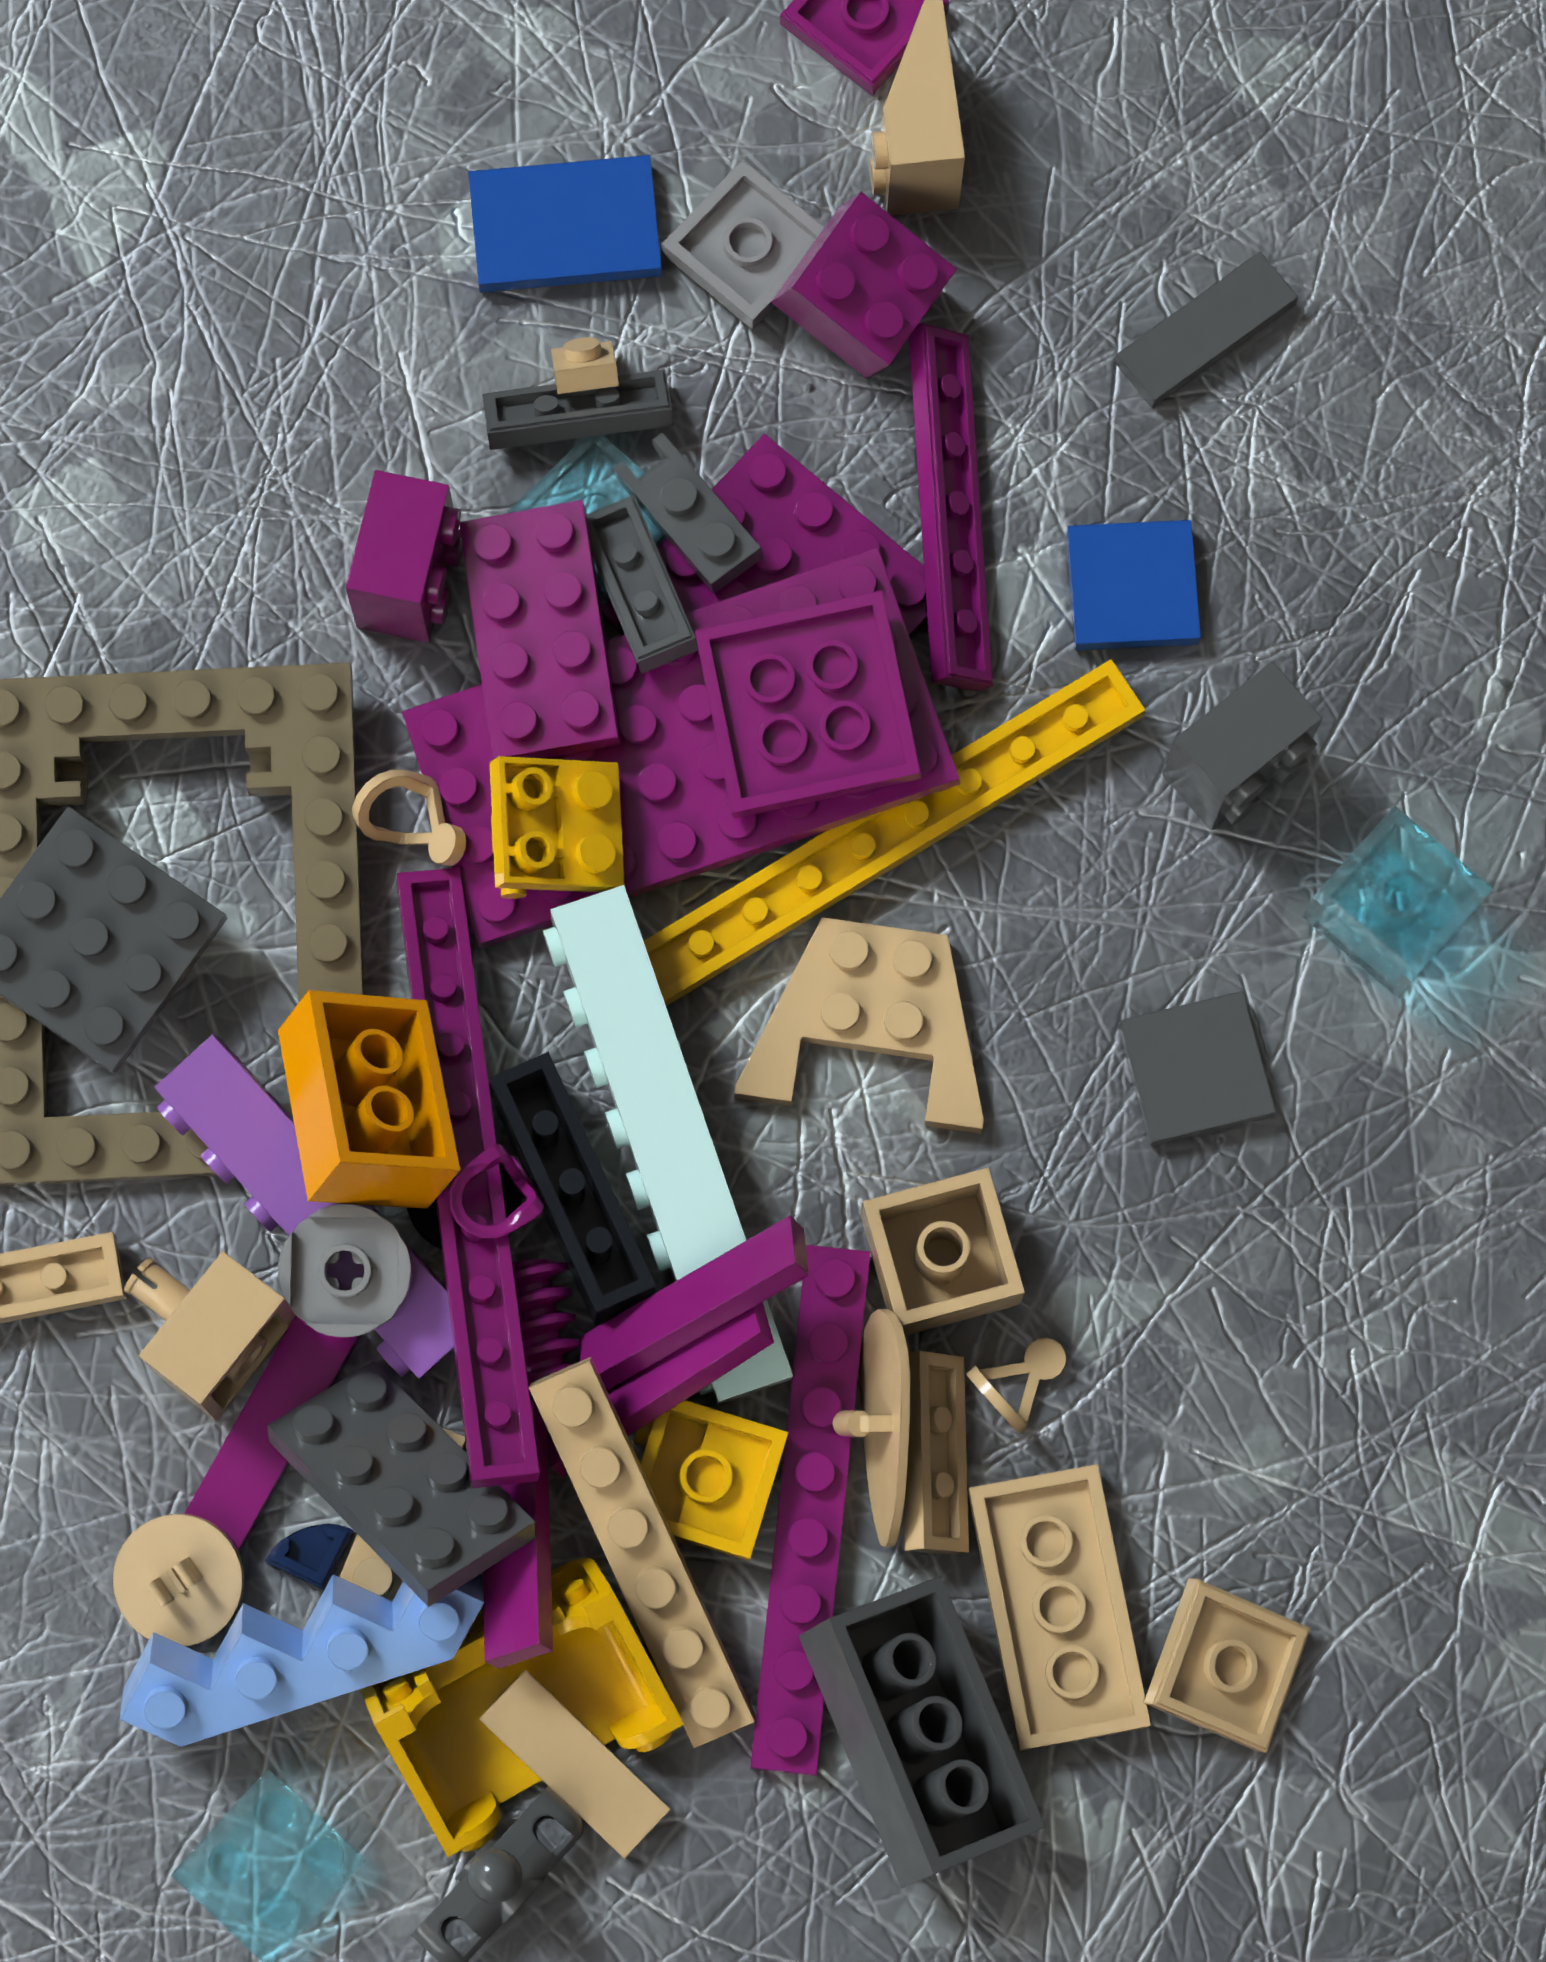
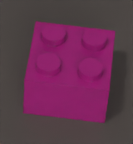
(864, 285)
(404, 557)

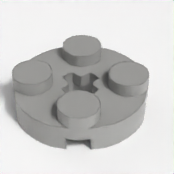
(317, 1297)

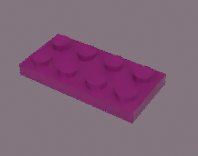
(540, 632)

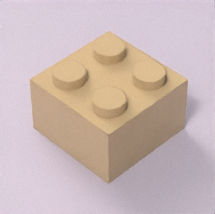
(942, 1251)

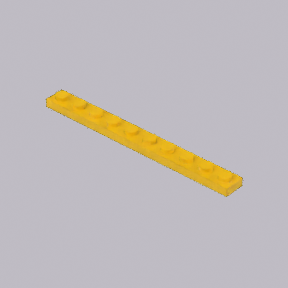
(867, 848)

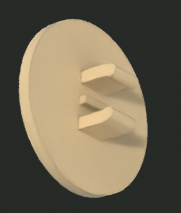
(178, 1579)

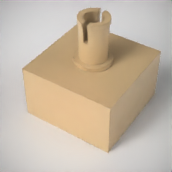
(211, 1333)

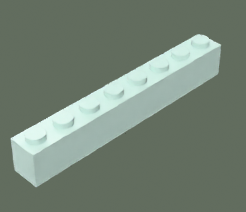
(654, 1104)

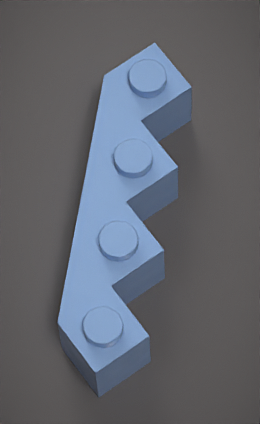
(278, 1668)

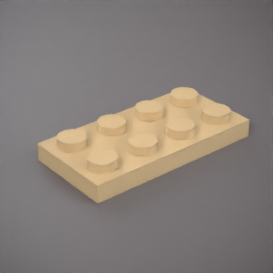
(1058, 1608)

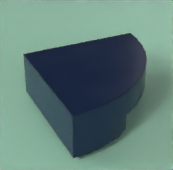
(312, 1553)

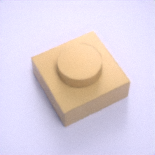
(584, 365)

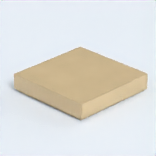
(1227, 1665)

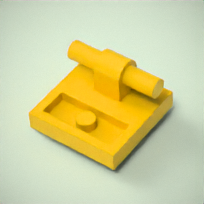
(555, 825)

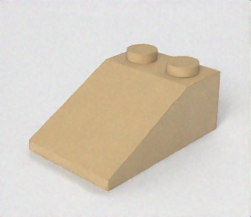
(920, 140)

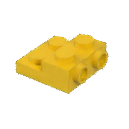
(711, 1474)

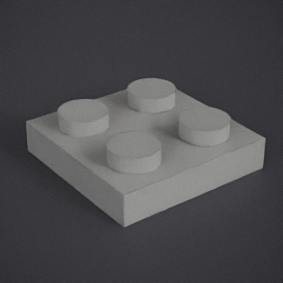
(743, 242)

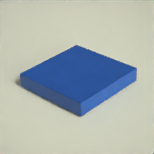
(1133, 585)

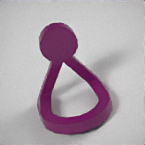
(523, 1214)

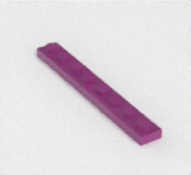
(809, 1507)

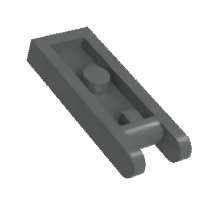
(691, 517)

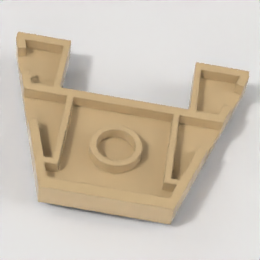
(877, 995)

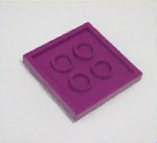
(807, 704)

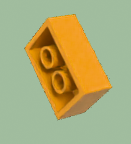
(368, 1100)

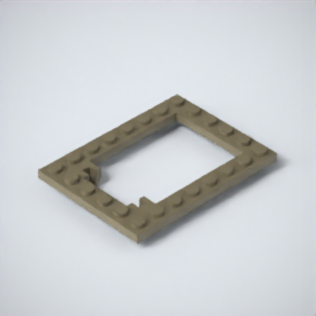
(297, 745)

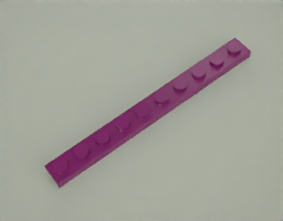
(475, 1268)

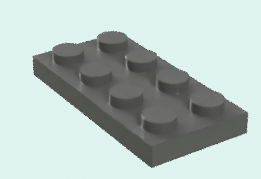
(400, 1483)

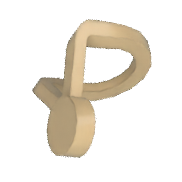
(444, 843)
(1043, 1360)

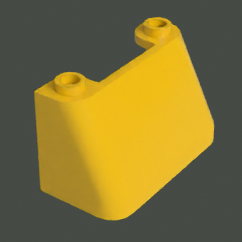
(460, 1765)

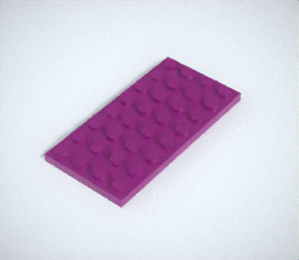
(668, 761)

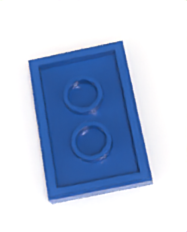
(564, 223)

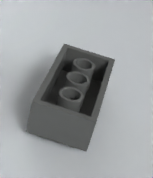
(921, 1731)

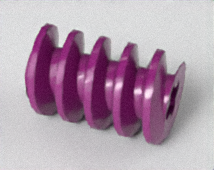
(539, 1317)

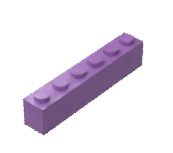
(257, 1143)

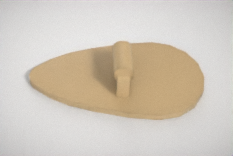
(883, 1420)

